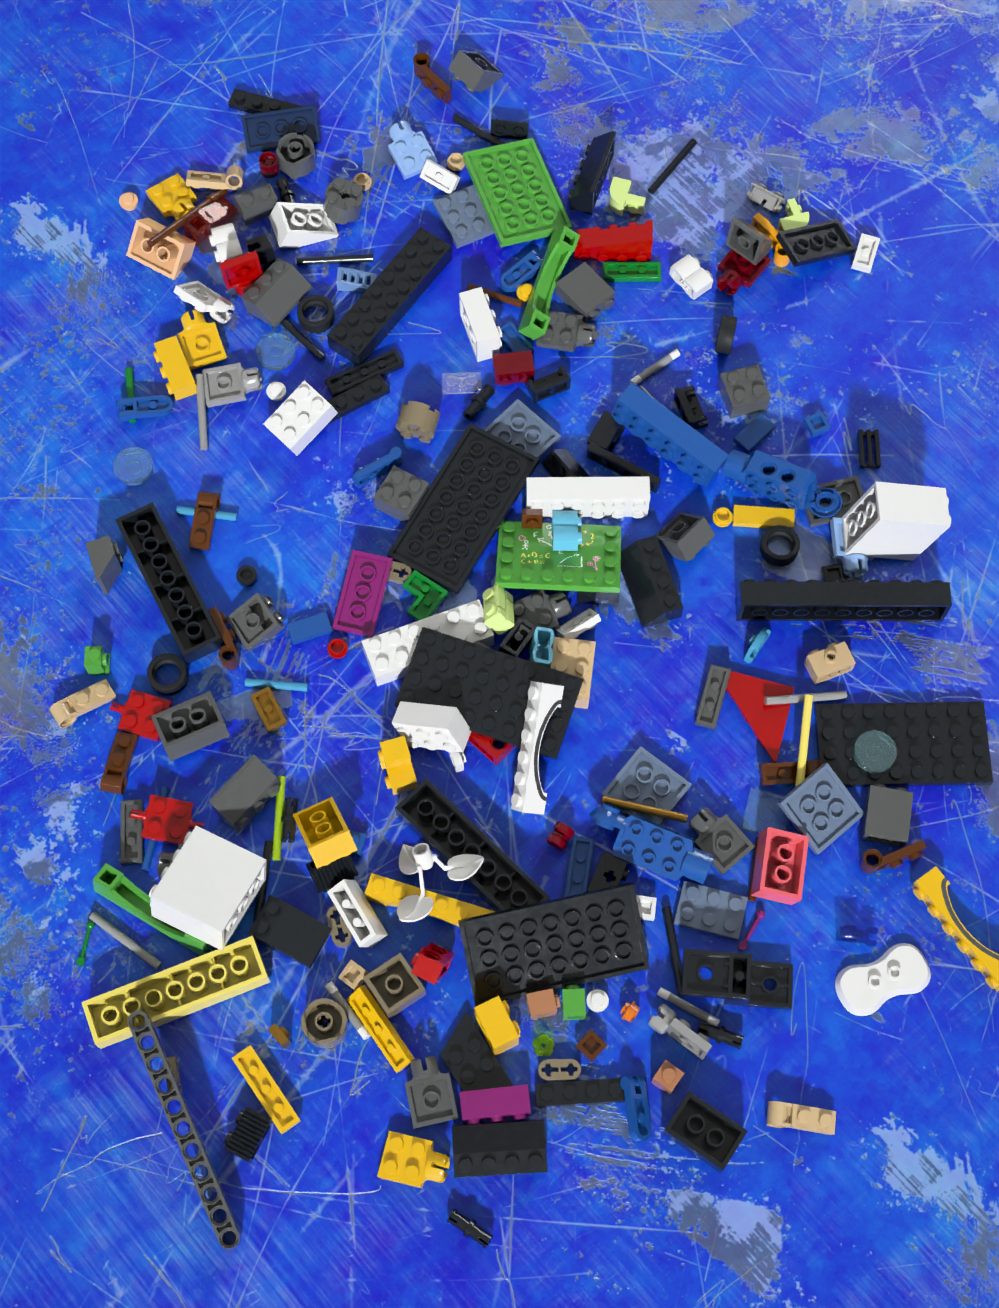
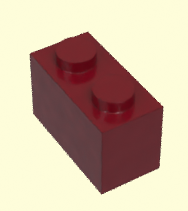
(513, 367)

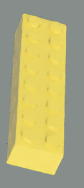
(176, 991)

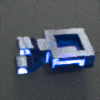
(851, 934)

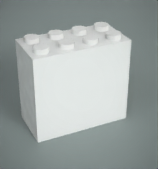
(896, 521)
(207, 887)

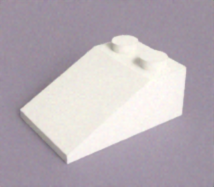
(301, 224)

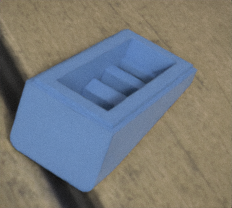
(353, 274)

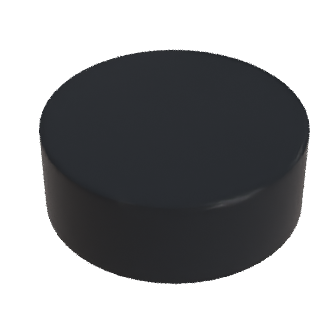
(246, 576)

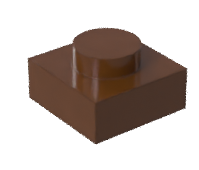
(532, 518)
(591, 1046)

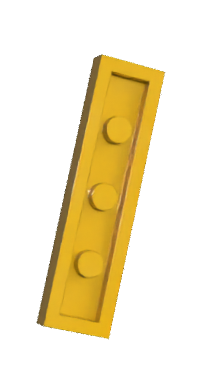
(380, 1029)
(266, 1089)

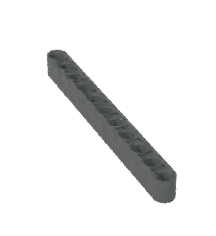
(193, 1136)

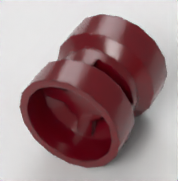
(268, 164)
(560, 836)

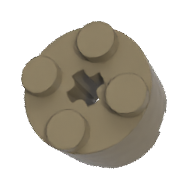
(417, 421)
(313, 1018)

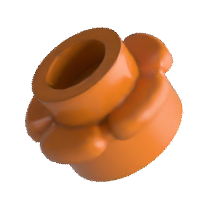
(630, 1011)

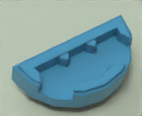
(756, 643)

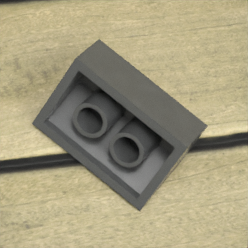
(276, 292)
(190, 726)
(245, 794)

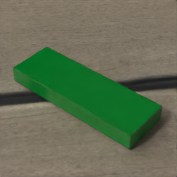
(632, 271)

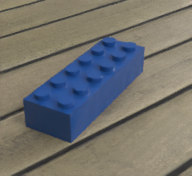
(668, 435)

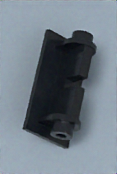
(509, 129)

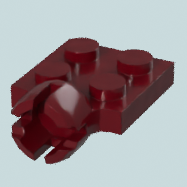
(739, 272)

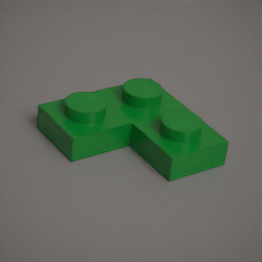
(428, 595)

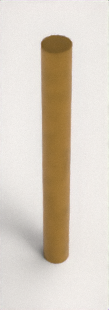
(645, 809)

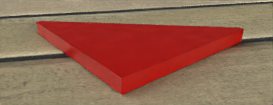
(765, 720)

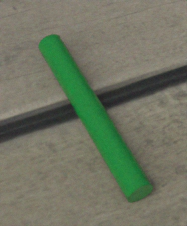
(130, 387)

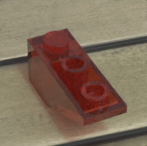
(213, 215)

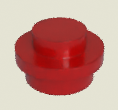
(337, 648)

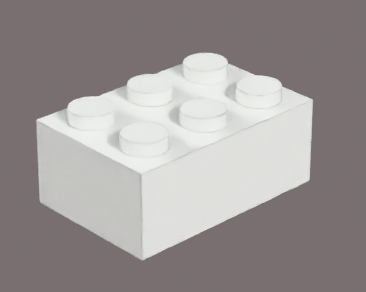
(480, 323)
(300, 418)
(431, 726)

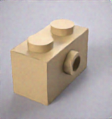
(829, 662)

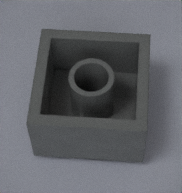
(744, 391)
(400, 494)

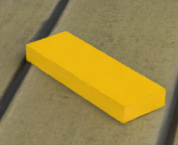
(762, 516)

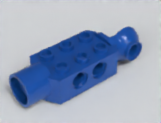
(782, 482)
(654, 845)

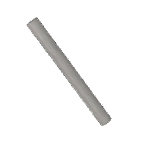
(201, 412)
(799, 698)
(125, 940)

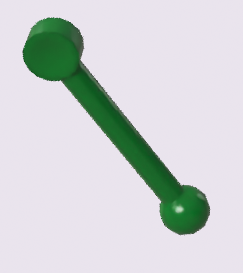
(80, 960)

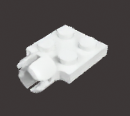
(205, 300)

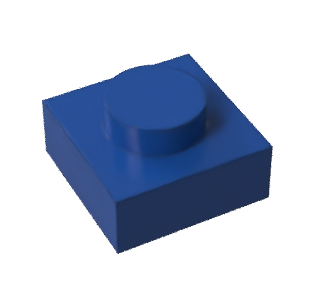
(816, 424)
(359, 840)

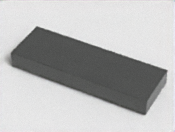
(713, 696)
(130, 834)

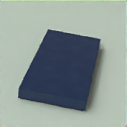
(265, 129)

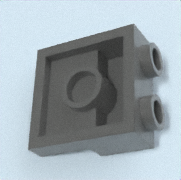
(256, 621)

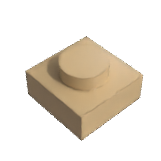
(353, 975)

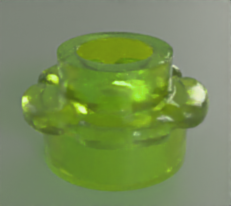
(543, 1039)

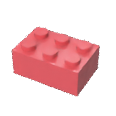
(780, 866)

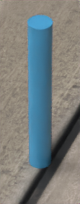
(219, 514)
(283, 685)

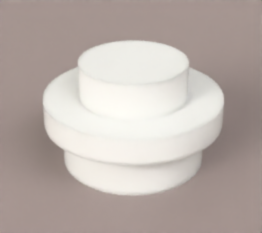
(276, 391)
(597, 1000)

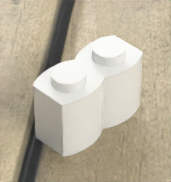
(226, 242)
(691, 276)

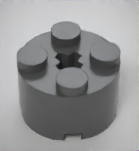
(296, 155)
(343, 201)

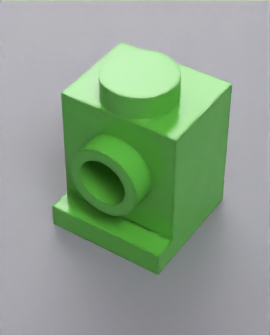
(96, 660)

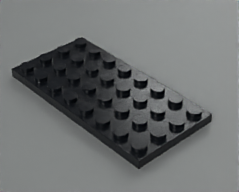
(463, 508)
(485, 688)
(933, 742)
(554, 943)

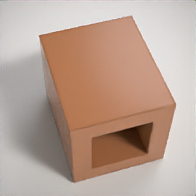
(542, 1003)
(667, 1077)

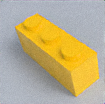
(174, 368)

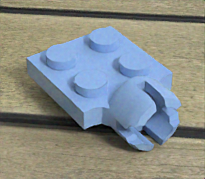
(409, 149)
(853, 562)

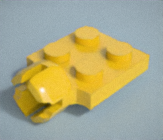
(172, 197)
(200, 341)
(411, 1161)

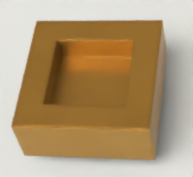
(281, 1035)

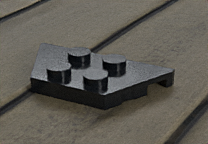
(472, 1059)

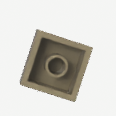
(394, 986)

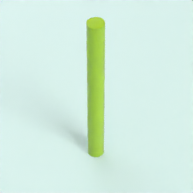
(279, 812)

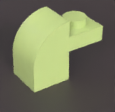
(621, 199)
(794, 218)

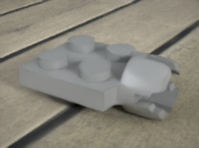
(229, 383)
(680, 1031)

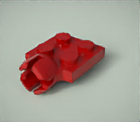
(241, 272)

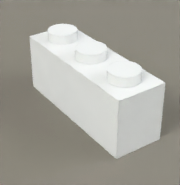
(357, 913)

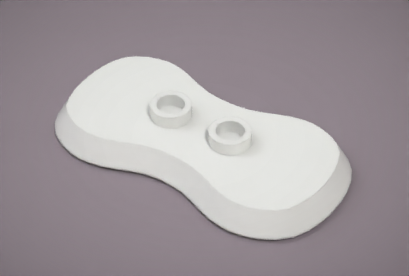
(897, 972)

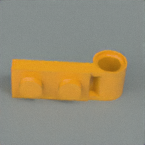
(765, 227)

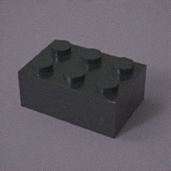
(704, 1132)

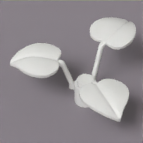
(421, 858)

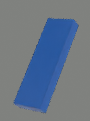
(579, 866)

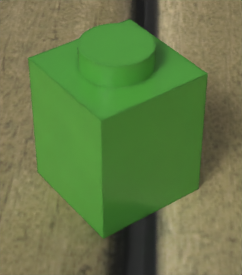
(573, 1003)

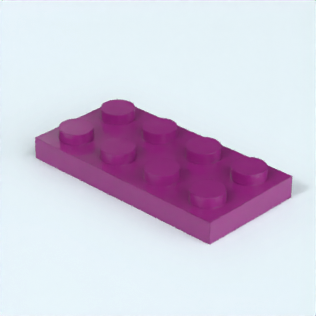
(362, 594)

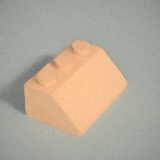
(165, 257)

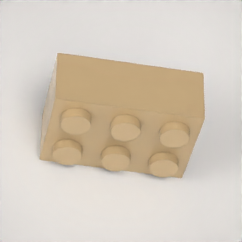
(576, 659)

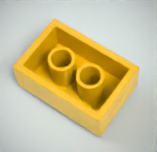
(325, 832)

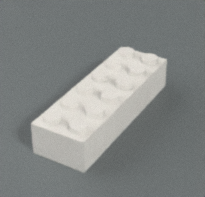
(590, 496)
(392, 651)

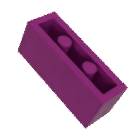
(495, 1104)

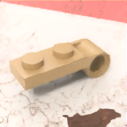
(216, 181)
(81, 702)
(800, 1117)

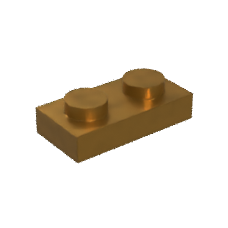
(268, 709)

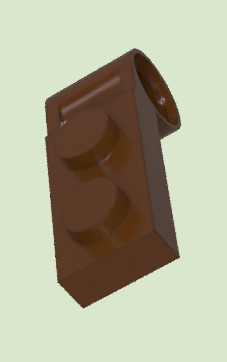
(429, 78)
(204, 520)
(228, 637)
(118, 763)
(784, 772)
(893, 859)

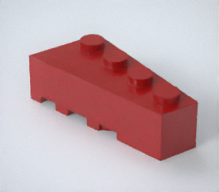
(615, 243)

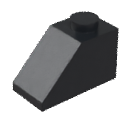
(517, 638)

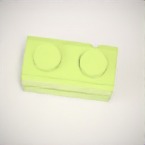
(498, 609)

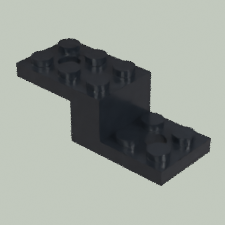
(737, 979)

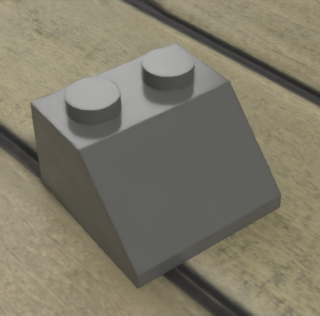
(474, 70)
(255, 202)
(748, 241)
(685, 535)
(105, 561)

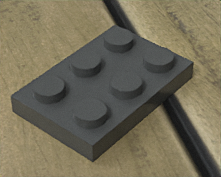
(850, 492)

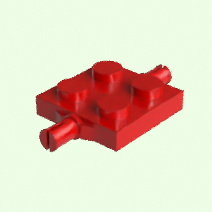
(137, 714)
(166, 819)

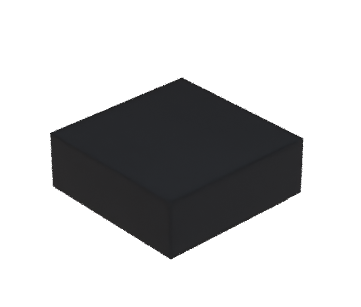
(833, 572)

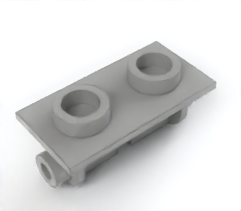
(773, 200)

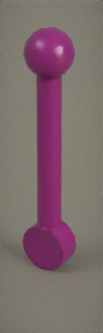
(743, 945)

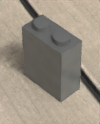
(585, 292)
(887, 815)

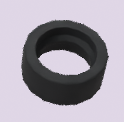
(315, 301)
(726, 334)
(780, 531)
(173, 688)

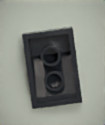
(289, 931)

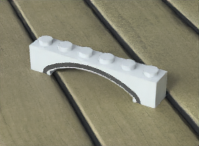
(528, 792)

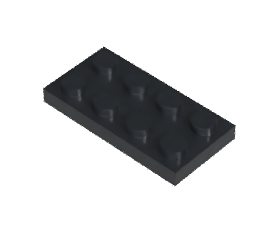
(816, 242)

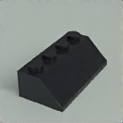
(593, 173)
(650, 582)
(499, 1148)

